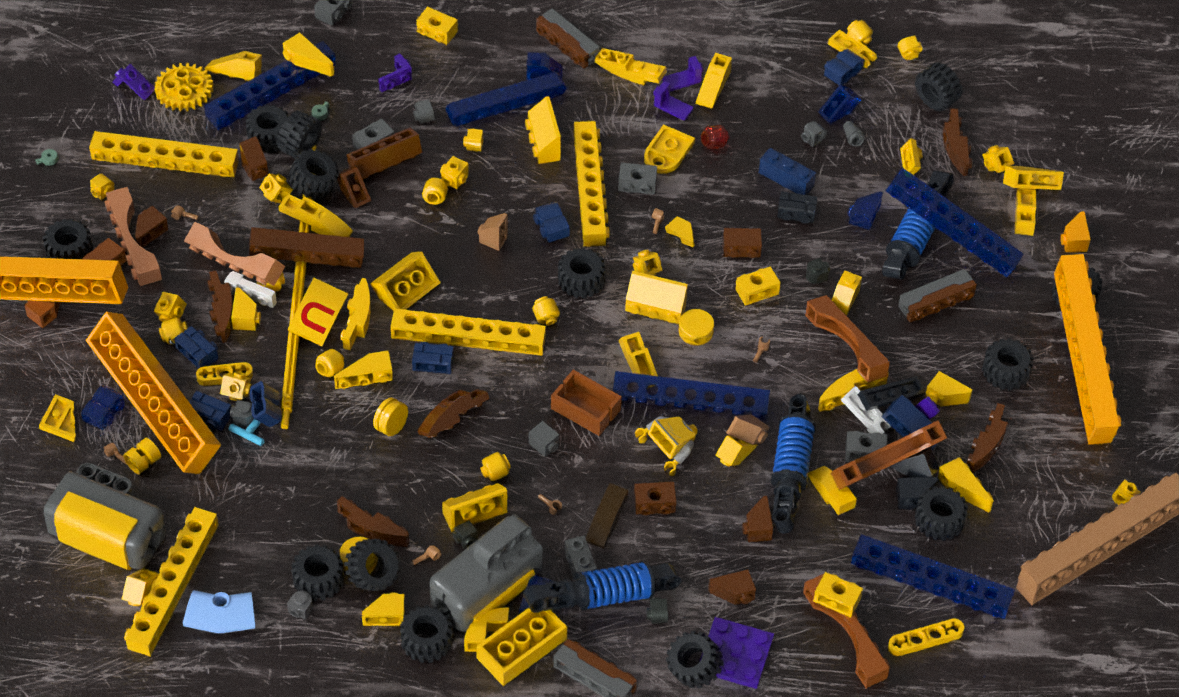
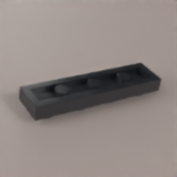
(886, 394)

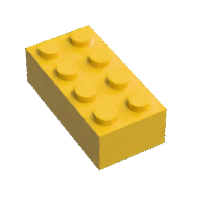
(521, 644)

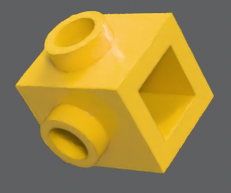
(997, 158)
(454, 172)
(275, 187)
(652, 264)
(169, 307)
(235, 386)

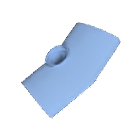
(206, 614)

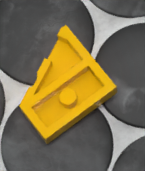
(60, 418)

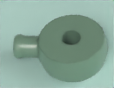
(320, 111)
(48, 157)

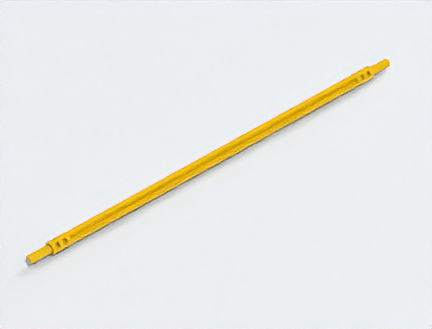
(293, 339)

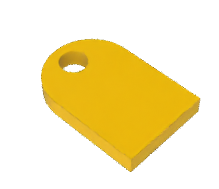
(669, 148)

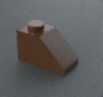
(253, 159)
(353, 186)
(150, 226)
(758, 522)
(733, 587)

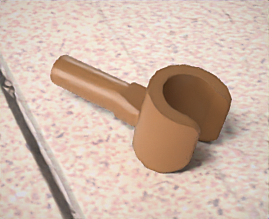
(178, 211)
(658, 216)
(761, 347)
(111, 449)
(556, 503)
(432, 551)

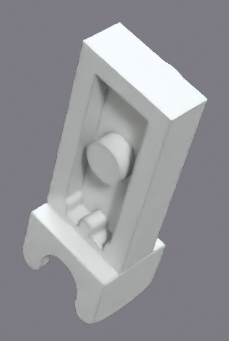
(256, 292)
(871, 419)

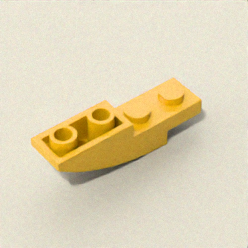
(626, 67)
(314, 214)
(359, 313)
(835, 392)

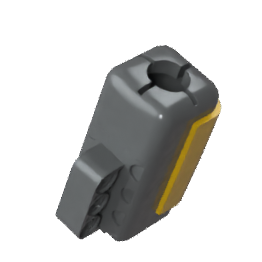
(104, 518)
(487, 573)

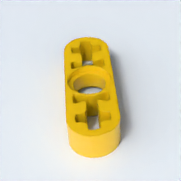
(209, 370)

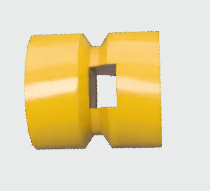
(144, 454)

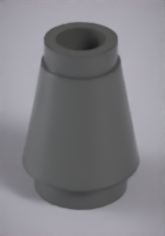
(854, 135)

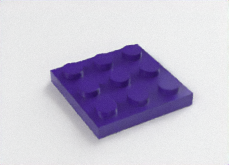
(743, 651)

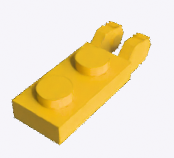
(843, 41)

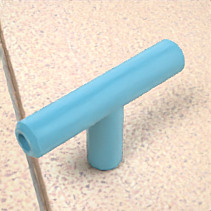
(248, 433)

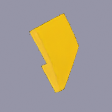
(682, 229)

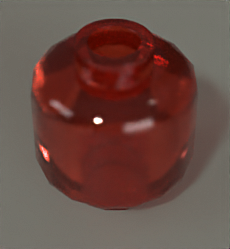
(714, 137)

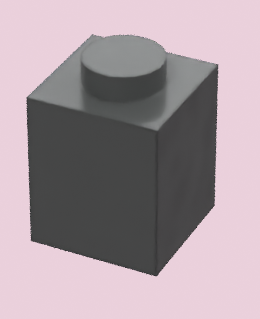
(544, 439)

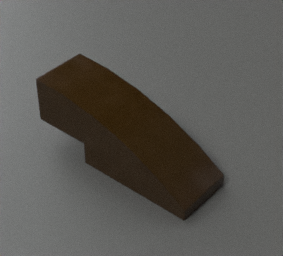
(607, 515)

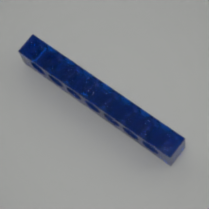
(260, 90)
(954, 222)
(760, 396)
(943, 574)

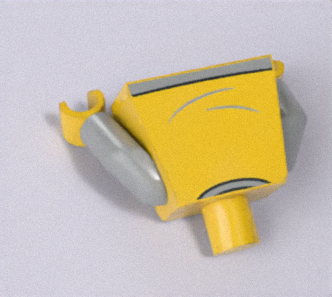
(672, 437)

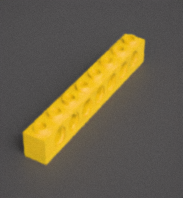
(164, 154)
(589, 184)
(468, 332)
(146, 641)

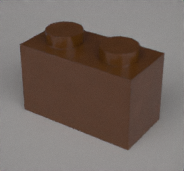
(742, 242)

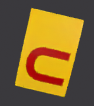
(317, 312)

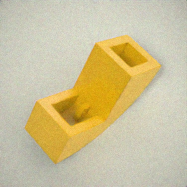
(478, 629)

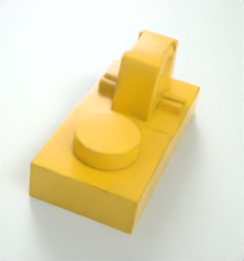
(911, 156)

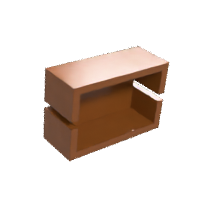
(586, 402)

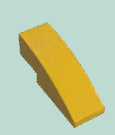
(1025, 211)
(637, 355)
(840, 500)

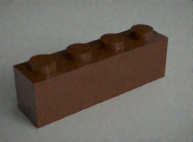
(385, 152)

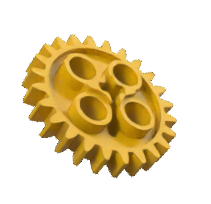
(183, 87)

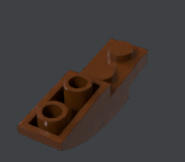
(957, 144)
(221, 306)
(447, 412)
(988, 441)
(371, 527)

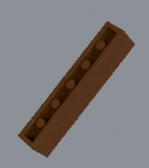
(307, 247)

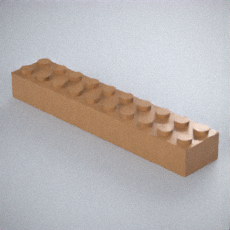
(1099, 540)

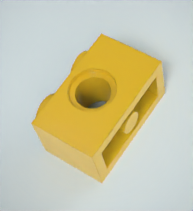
(437, 25)
(757, 285)
(843, 603)

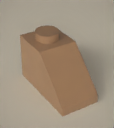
(494, 231)
(748, 429)

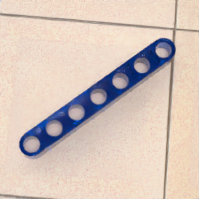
(505, 99)

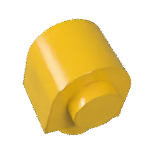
(909, 48)
(473, 140)
(100, 186)
(1124, 492)

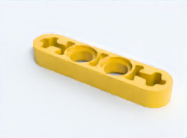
(927, 639)

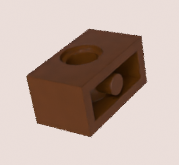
(662, 491)

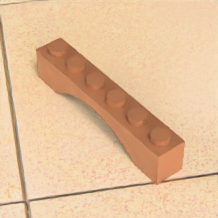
(143, 262)
(260, 266)

